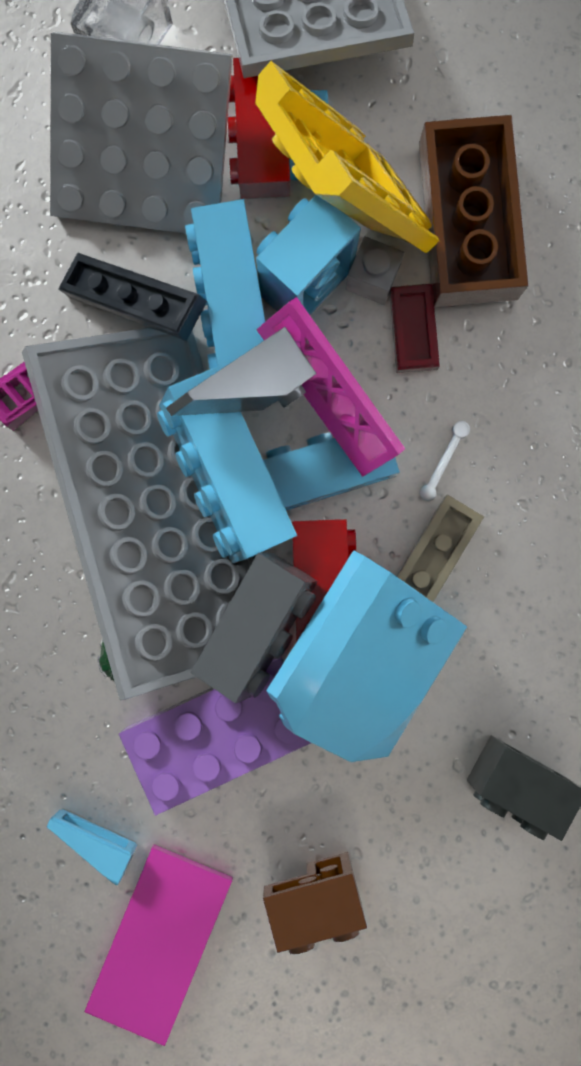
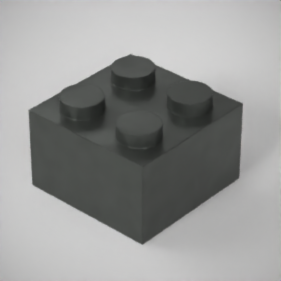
(526, 788)

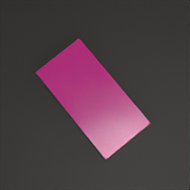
(158, 945)

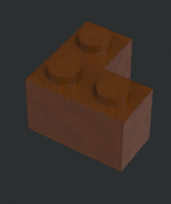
(315, 906)

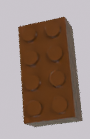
(473, 210)

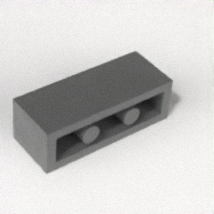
(255, 627)

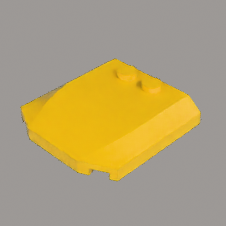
(337, 161)

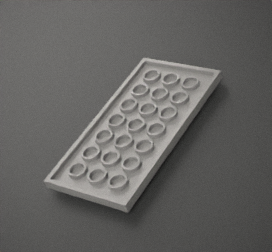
(128, 503)

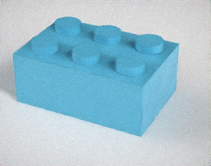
(307, 255)

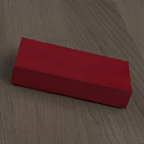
(414, 328)

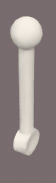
(460, 431)

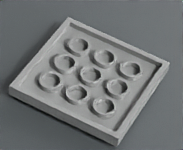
(314, 31)
(136, 131)

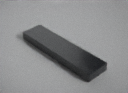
(133, 296)

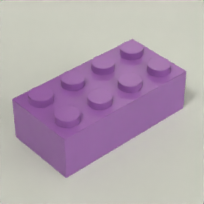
(206, 744)

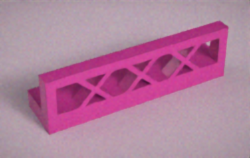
(336, 393)

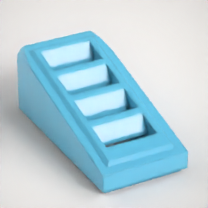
(98, 846)

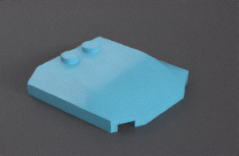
(363, 663)

